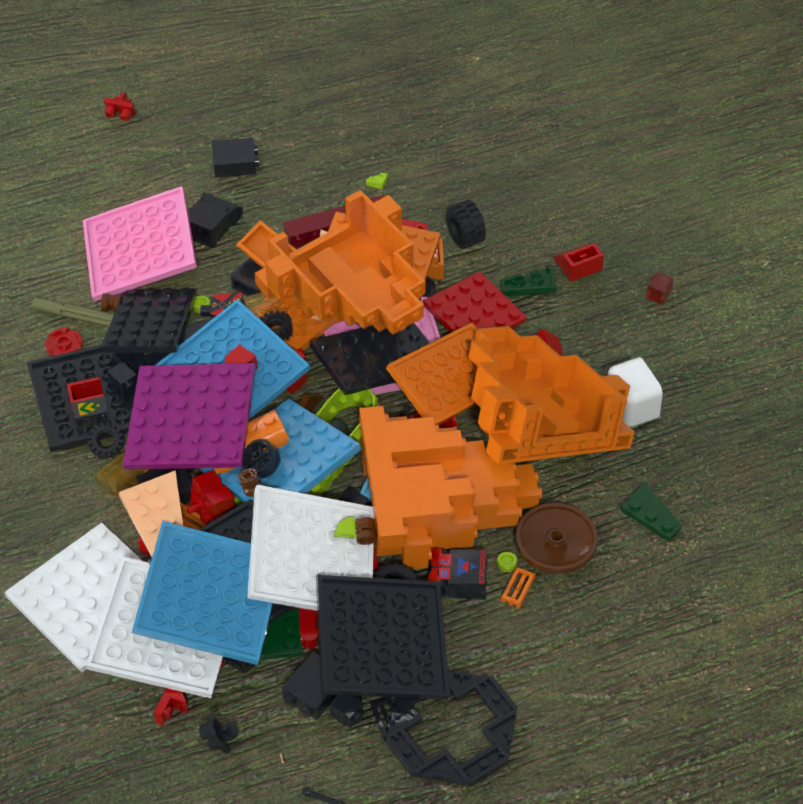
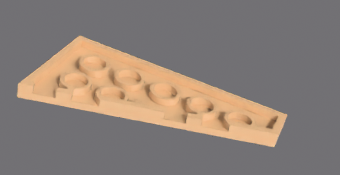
(151, 504)

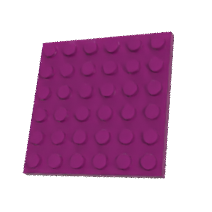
(190, 416)

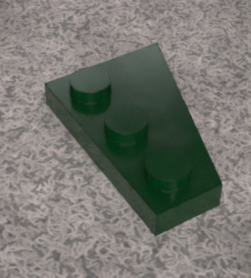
(535, 283)
(651, 513)
(283, 637)

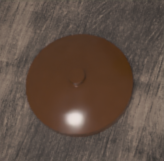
(556, 538)

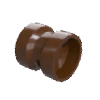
(110, 302)
(248, 480)
(366, 533)

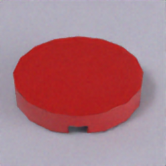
(63, 341)

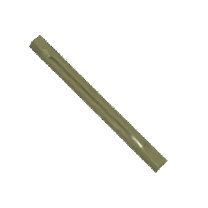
(72, 311)

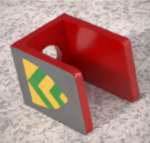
(87, 397)

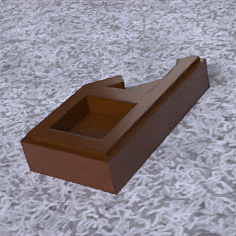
(310, 401)

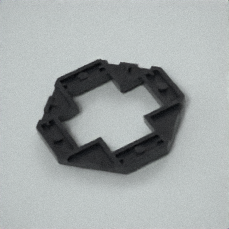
(443, 766)

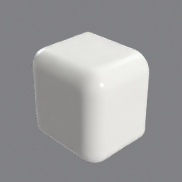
(644, 393)

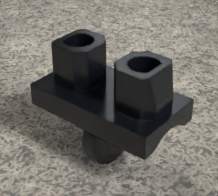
(218, 734)

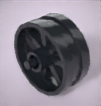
(269, 463)

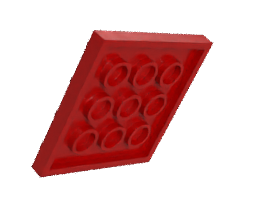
(474, 302)

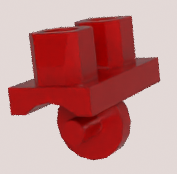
(119, 104)

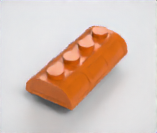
(256, 243)
(267, 428)

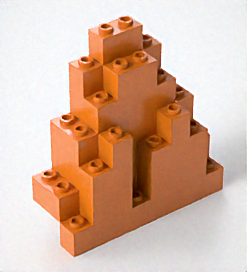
(352, 272)
(542, 401)
(436, 486)

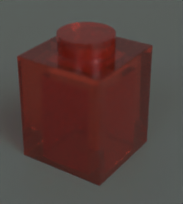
(659, 288)

